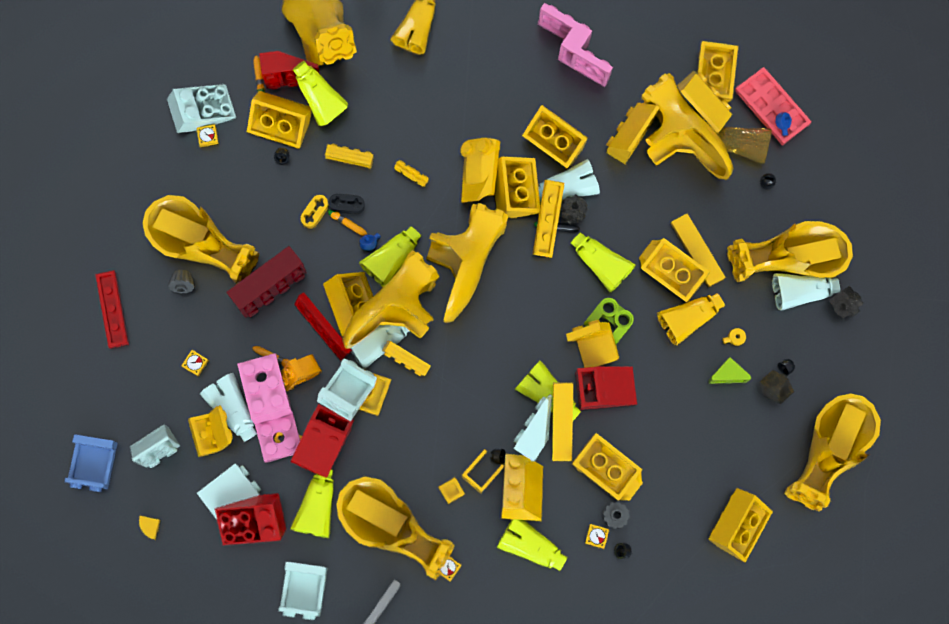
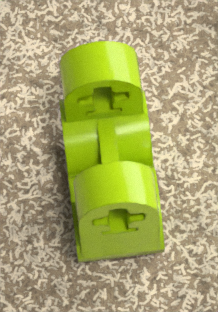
(612, 317)

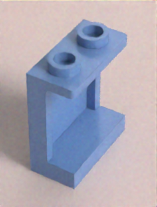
(91, 463)

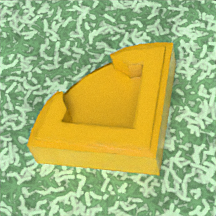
(149, 526)

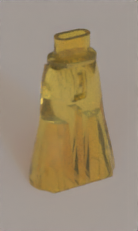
(747, 142)

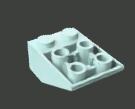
(200, 107)
(533, 439)
(154, 447)

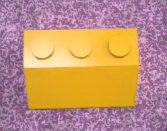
(705, 100)
(278, 119)
(631, 131)
(555, 137)
(517, 187)
(346, 295)
(522, 488)
(740, 524)

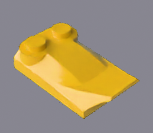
(718, 66)
(479, 168)
(673, 268)
(609, 468)

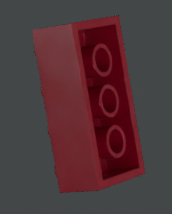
(267, 282)

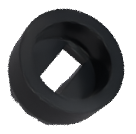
(278, 155)
(768, 184)
(786, 366)
(498, 456)
(618, 551)

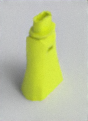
(321, 97)
(390, 257)
(602, 261)
(539, 384)
(315, 509)
(527, 542)

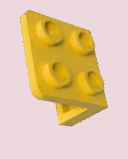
(595, 343)
(210, 432)

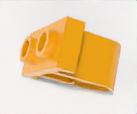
(300, 371)

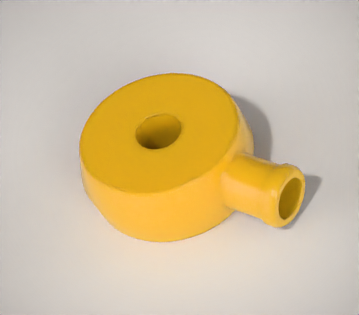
(732, 337)

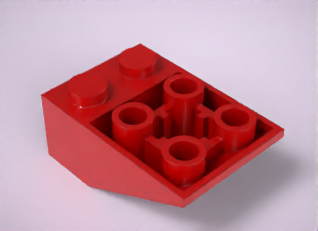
(278, 69)
(605, 387)
(322, 441)
(251, 520)

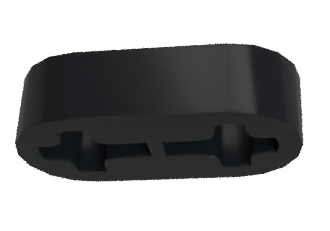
(346, 208)

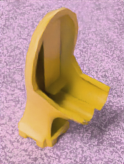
(321, 29)
(683, 130)
(187, 233)
(803, 249)
(467, 254)
(396, 302)
(838, 443)
(382, 520)

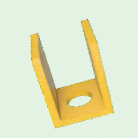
(471, 467)

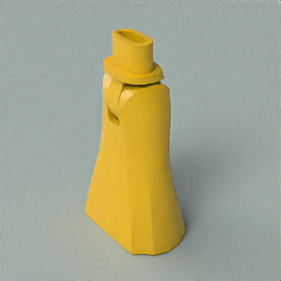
(415, 27)
(688, 317)

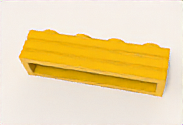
(349, 156)
(408, 359)

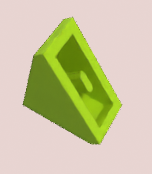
(730, 373)

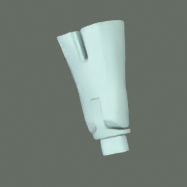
(577, 181)
(801, 289)
(371, 347)
(229, 397)

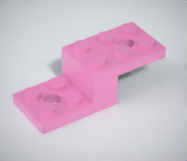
(575, 43)
(269, 407)

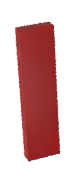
(112, 309)
(322, 326)

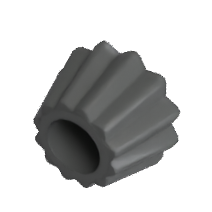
(181, 282)
(609, 518)

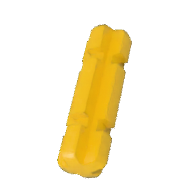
(411, 173)

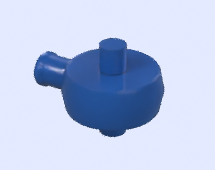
(783, 122)
(369, 242)

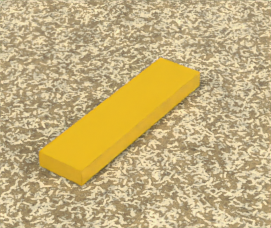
(548, 218)
(697, 248)
(562, 421)

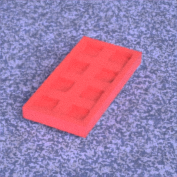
(769, 99)

